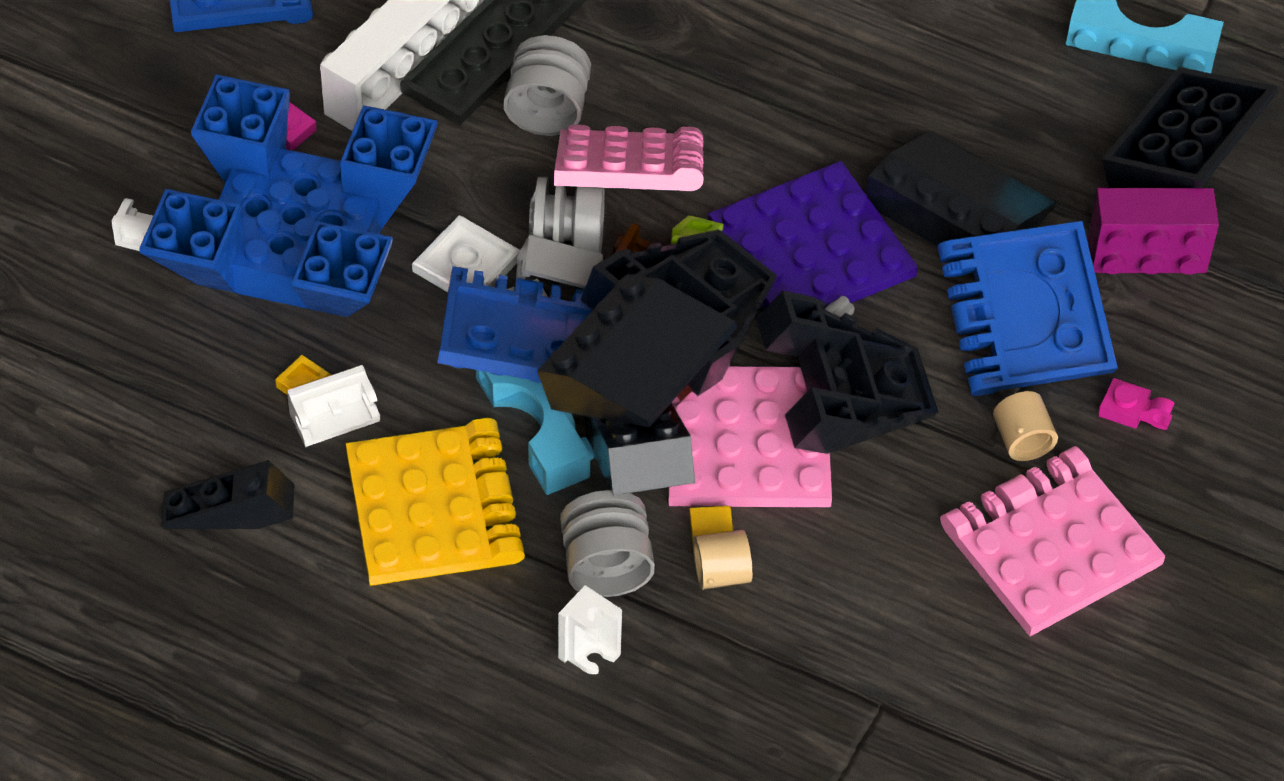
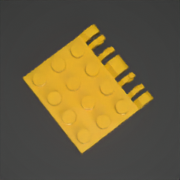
(430, 507)

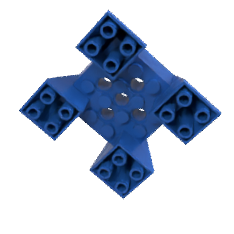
(288, 219)

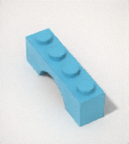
(1106, 30)
(556, 451)

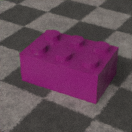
(1153, 230)

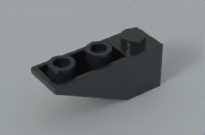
(233, 500)

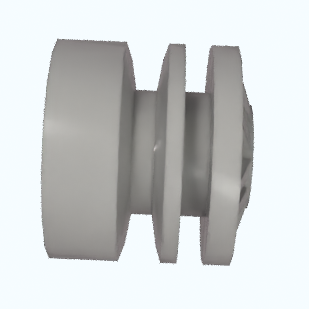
(547, 85)
(568, 217)
(607, 543)

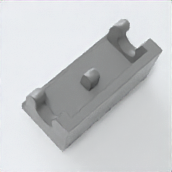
(556, 261)

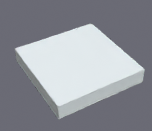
(467, 247)

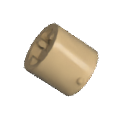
(1025, 426)
(722, 559)

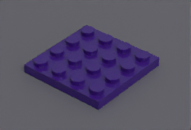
(819, 237)

